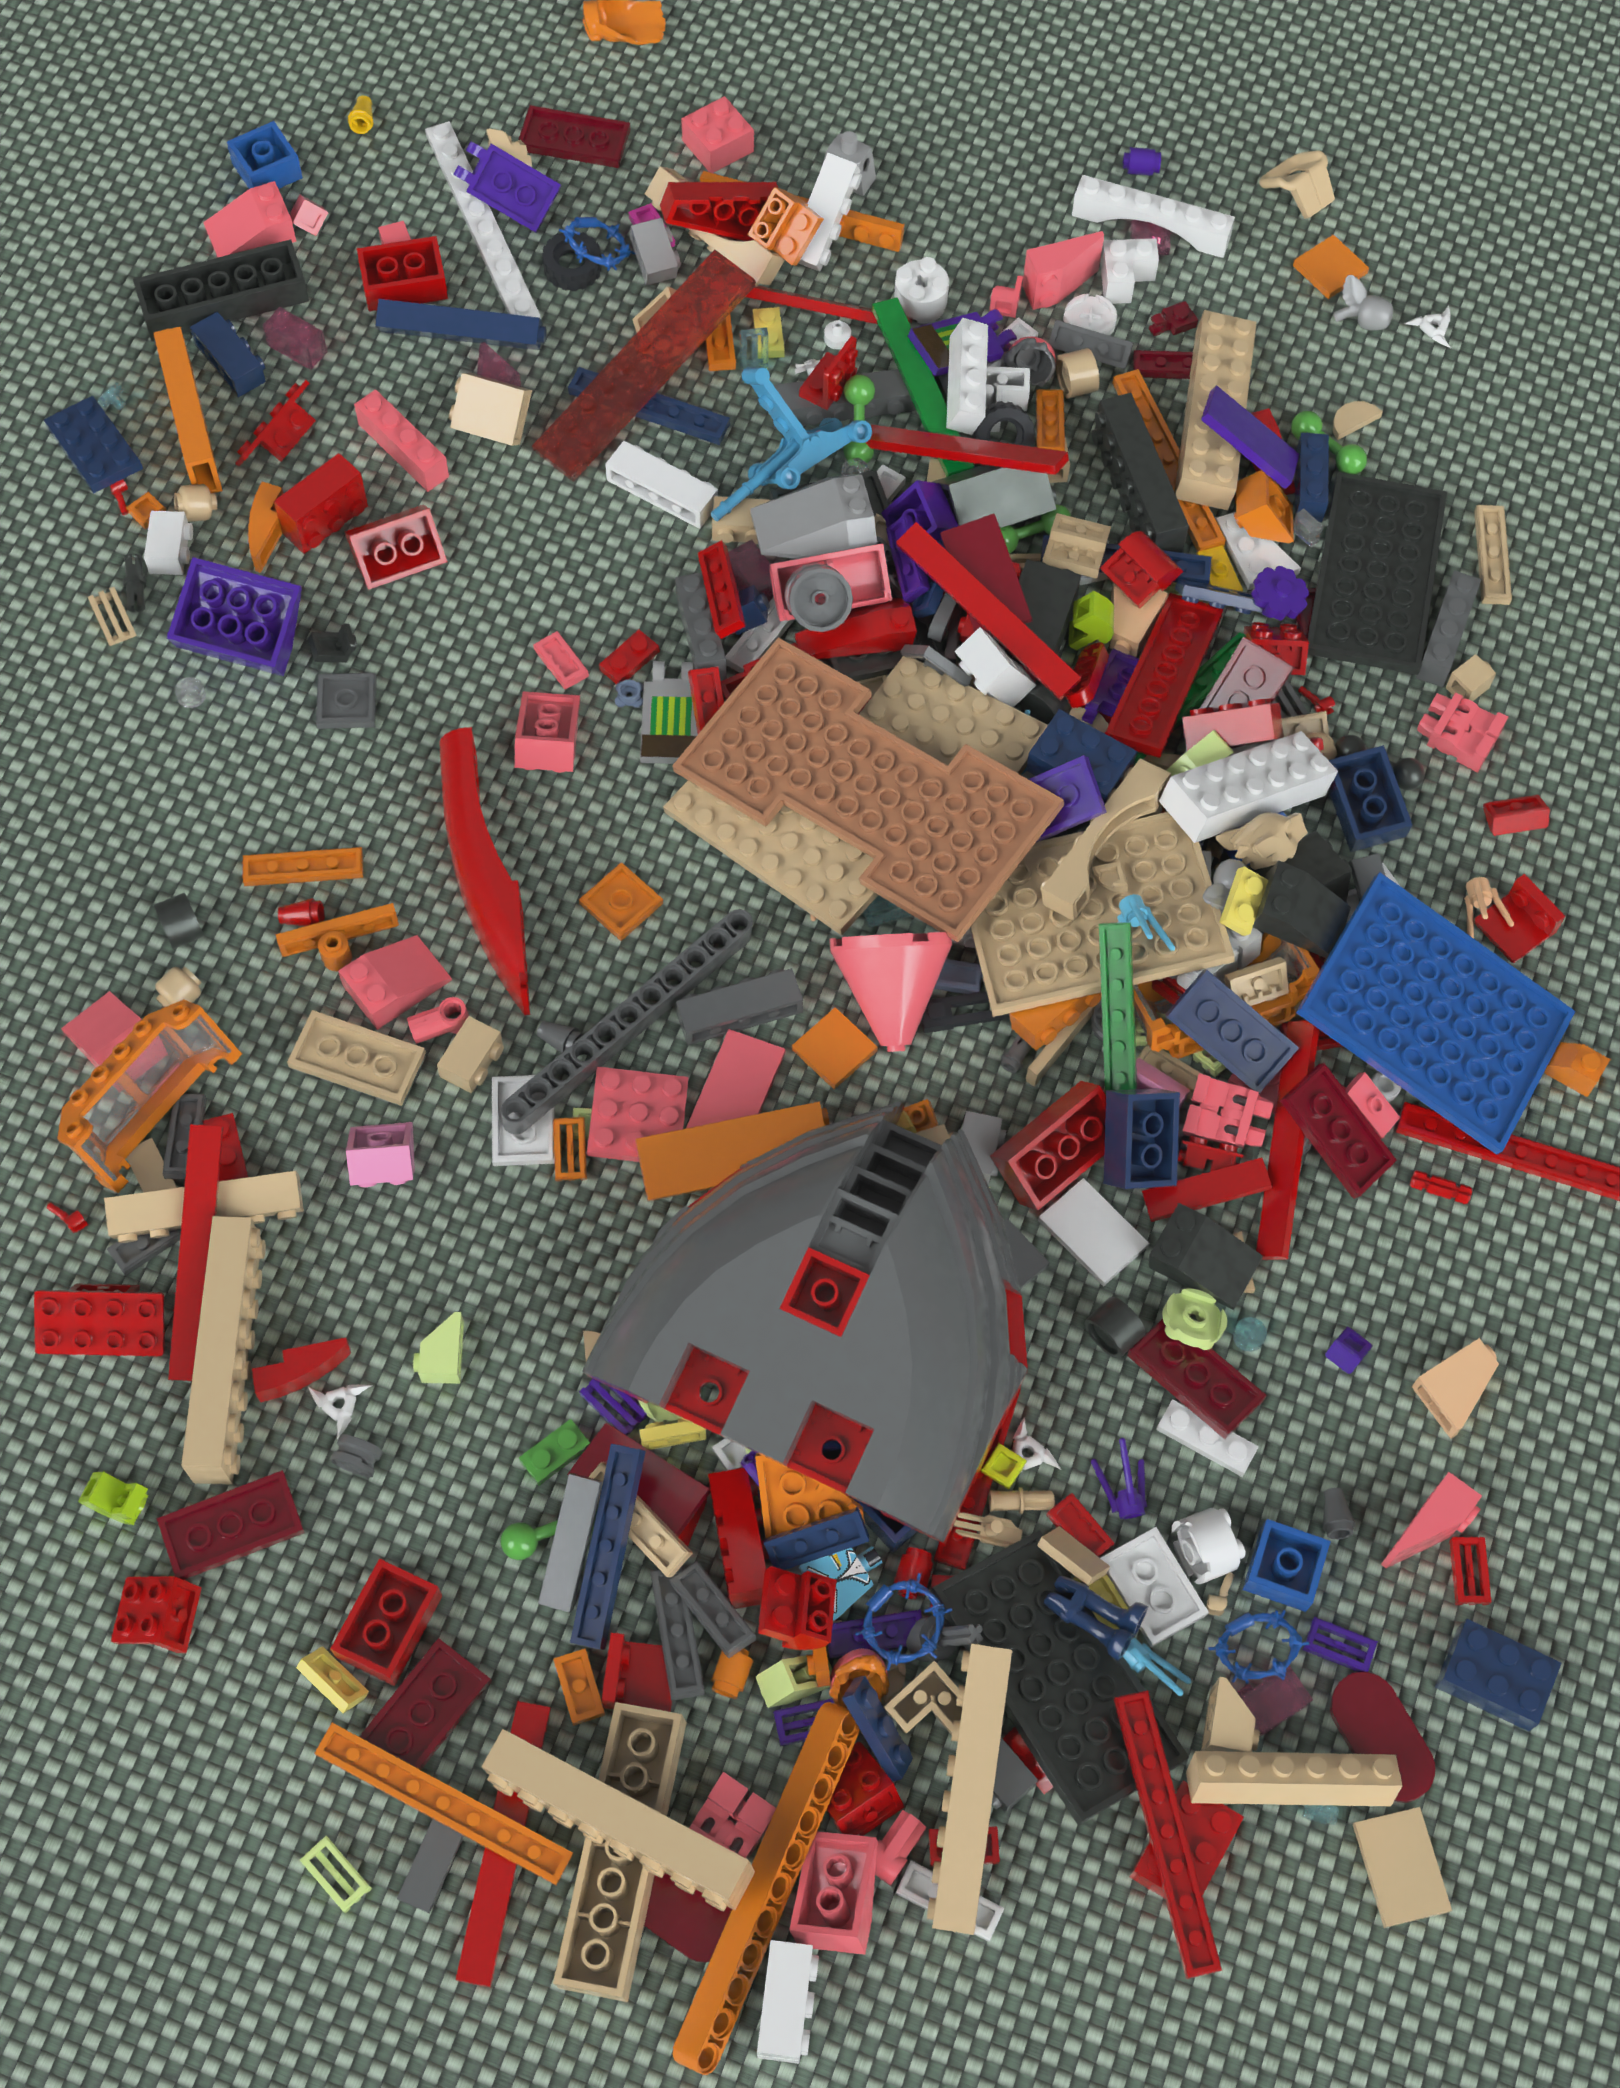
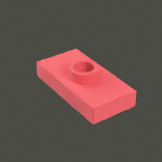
(561, 660)
(1372, 1104)

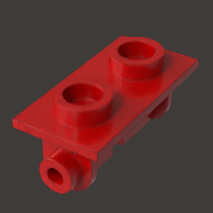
(1198, 1152)

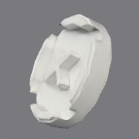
(1091, 313)

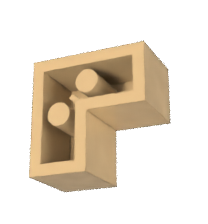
(925, 1693)

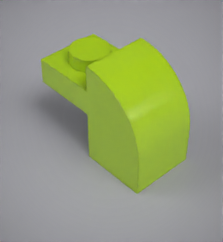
(1091, 620)
(114, 1498)

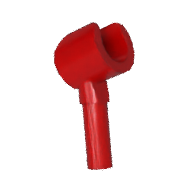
(117, 490)
(1319, 705)
(74, 1221)

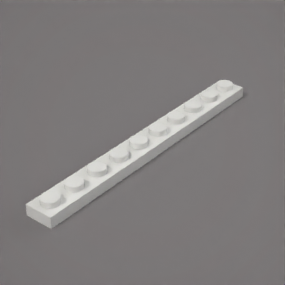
(481, 224)
(758, 640)

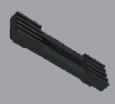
(940, 1018)

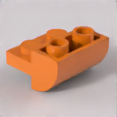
(785, 225)

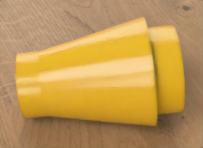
(361, 115)

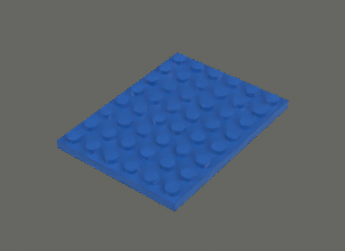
(1436, 1013)

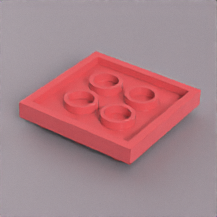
(633, 1107)

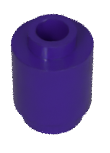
(1142, 161)

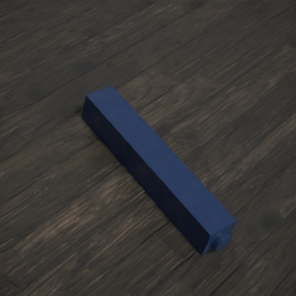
(460, 324)

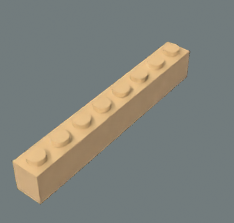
(971, 1790)

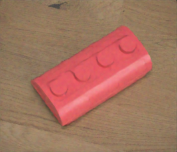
(861, 567)

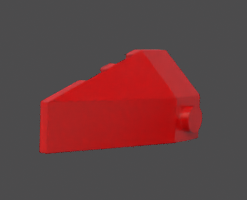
(865, 631)

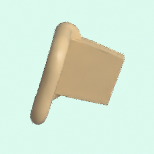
(1309, 188)

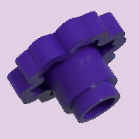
(1279, 593)

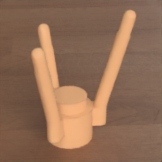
(1480, 896)

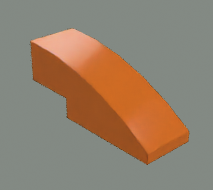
(264, 524)

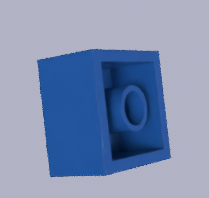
(264, 157)
(1286, 1565)

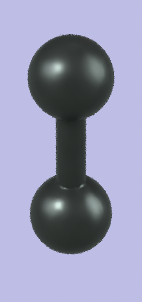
(1407, 770)

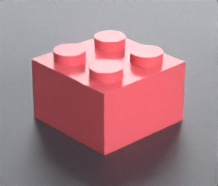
(717, 134)

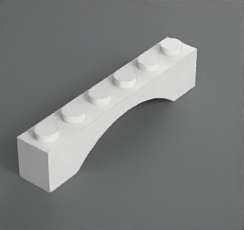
(1201, 227)

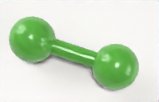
(859, 392)
(1349, 458)
(1045, 524)
(521, 1540)

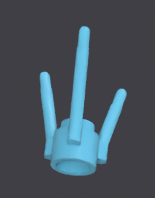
(1136, 912)
(1141, 1656)

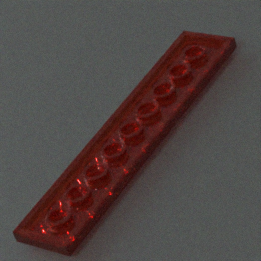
(644, 365)

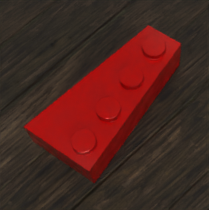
(716, 206)
(739, 1536)

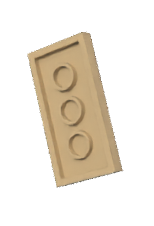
(356, 1057)

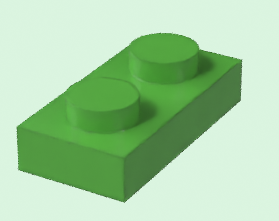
(554, 1452)

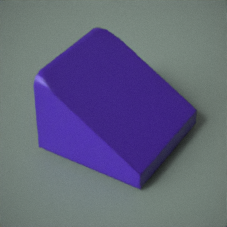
(1348, 1350)

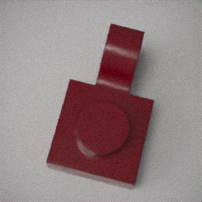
(1175, 318)

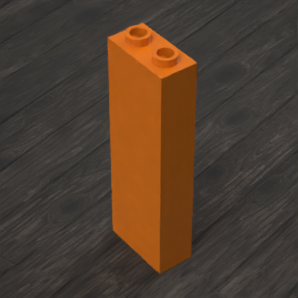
(187, 409)
(709, 1153)

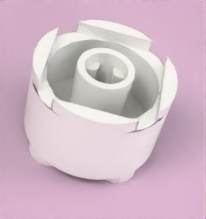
(922, 289)
(1207, 1545)

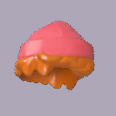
(854, 1665)

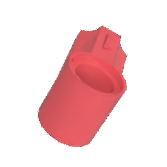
(436, 1020)
(897, 1846)

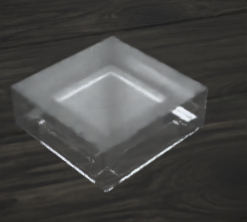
(1307, 528)

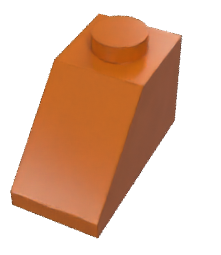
(1577, 1066)

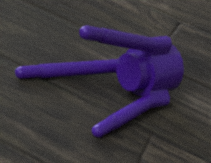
(1129, 1502)

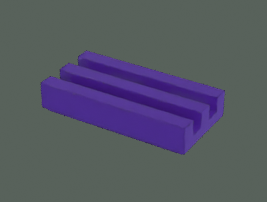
(632, 1423)
(1371, 1644)
(792, 1711)

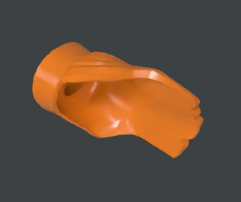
(624, 21)

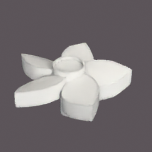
(808, 365)

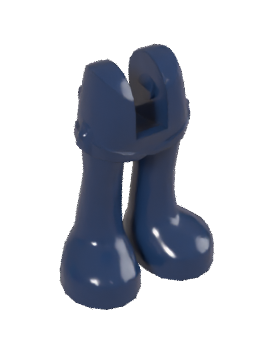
(1081, 1596)

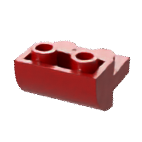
(1140, 568)
(797, 1608)

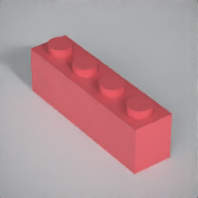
(401, 440)

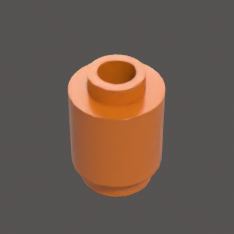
(334, 950)
(731, 1674)

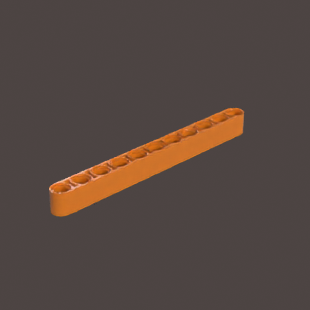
(761, 1906)

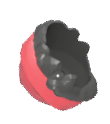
(1032, 354)

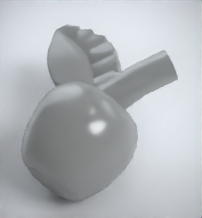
(1372, 311)
(1218, 892)

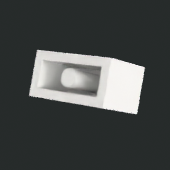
(167, 542)

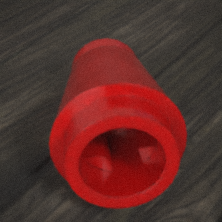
(302, 913)

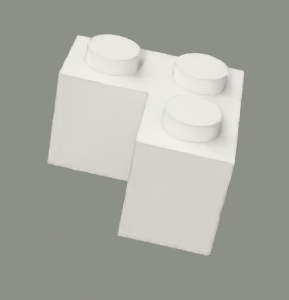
(1126, 263)
(1007, 385)
(994, 669)

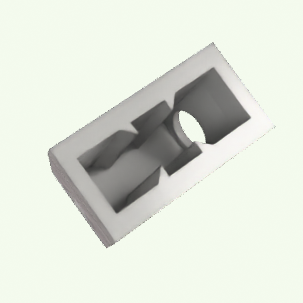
(848, 148)

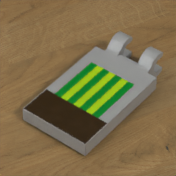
(667, 716)

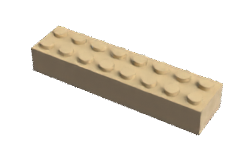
(1221, 358)
(223, 1351)
(618, 1819)
(610, 1891)

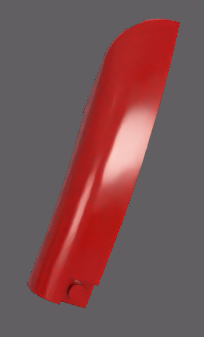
(484, 883)

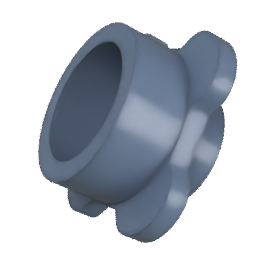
(629, 687)

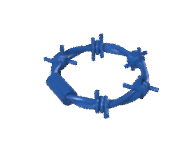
(612, 231)
(880, 1598)
(1244, 1622)

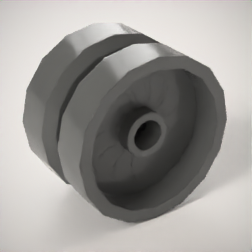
(830, 609)

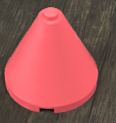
(892, 979)

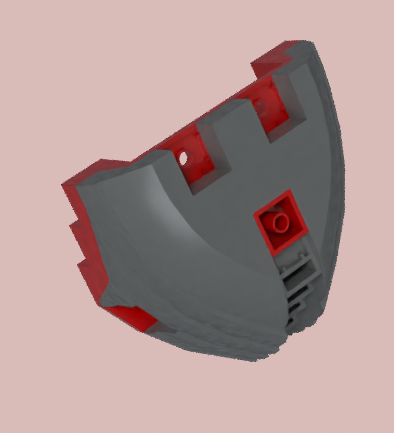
(840, 1299)

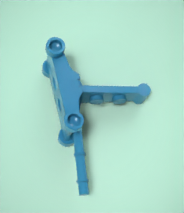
(798, 448)

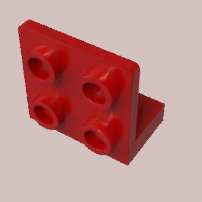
(830, 376)
(1284, 642)
(1533, 919)
(156, 1612)
(635, 1675)
(862, 1795)

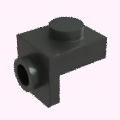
(333, 645)

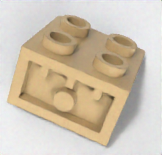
(1259, 981)

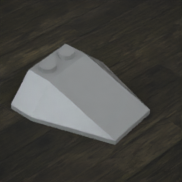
(816, 519)

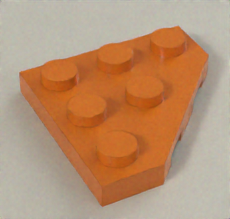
(795, 1499)

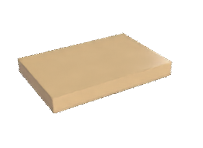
(1402, 1867)

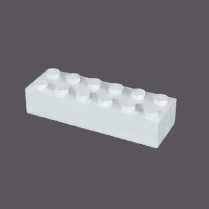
(1247, 785)

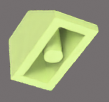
(1205, 751)
(442, 1352)
(788, 1682)

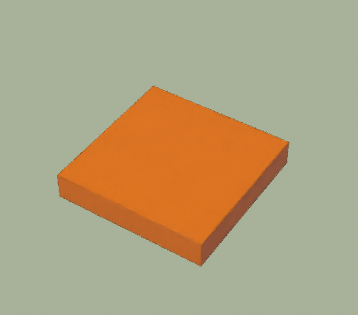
(1329, 265)
(621, 901)
(834, 1048)

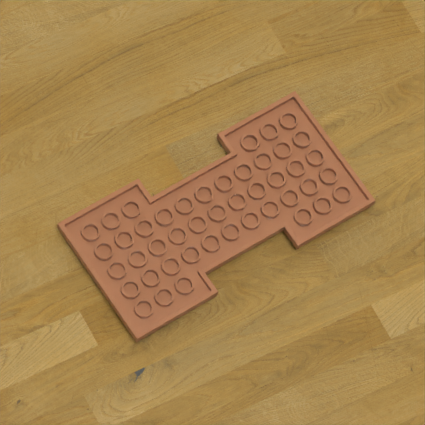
(934, 829)

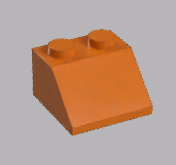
(1264, 508)

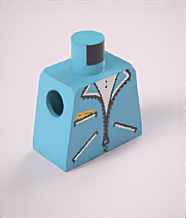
(849, 1572)

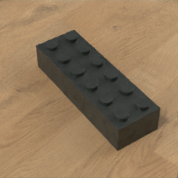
(230, 285)
(1138, 473)

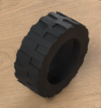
(570, 278)
(1007, 412)

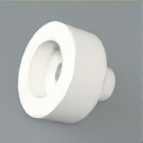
(836, 334)

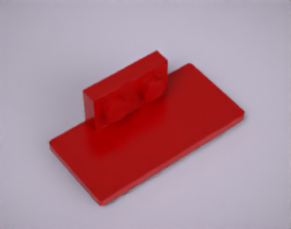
(99, 1321)

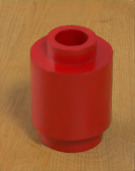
(911, 1564)

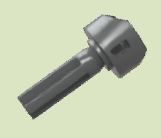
(948, 1640)

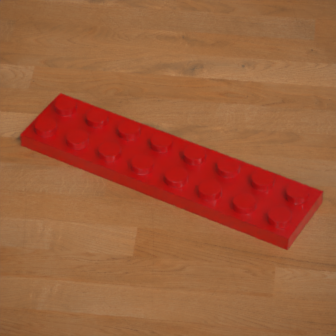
(1164, 675)

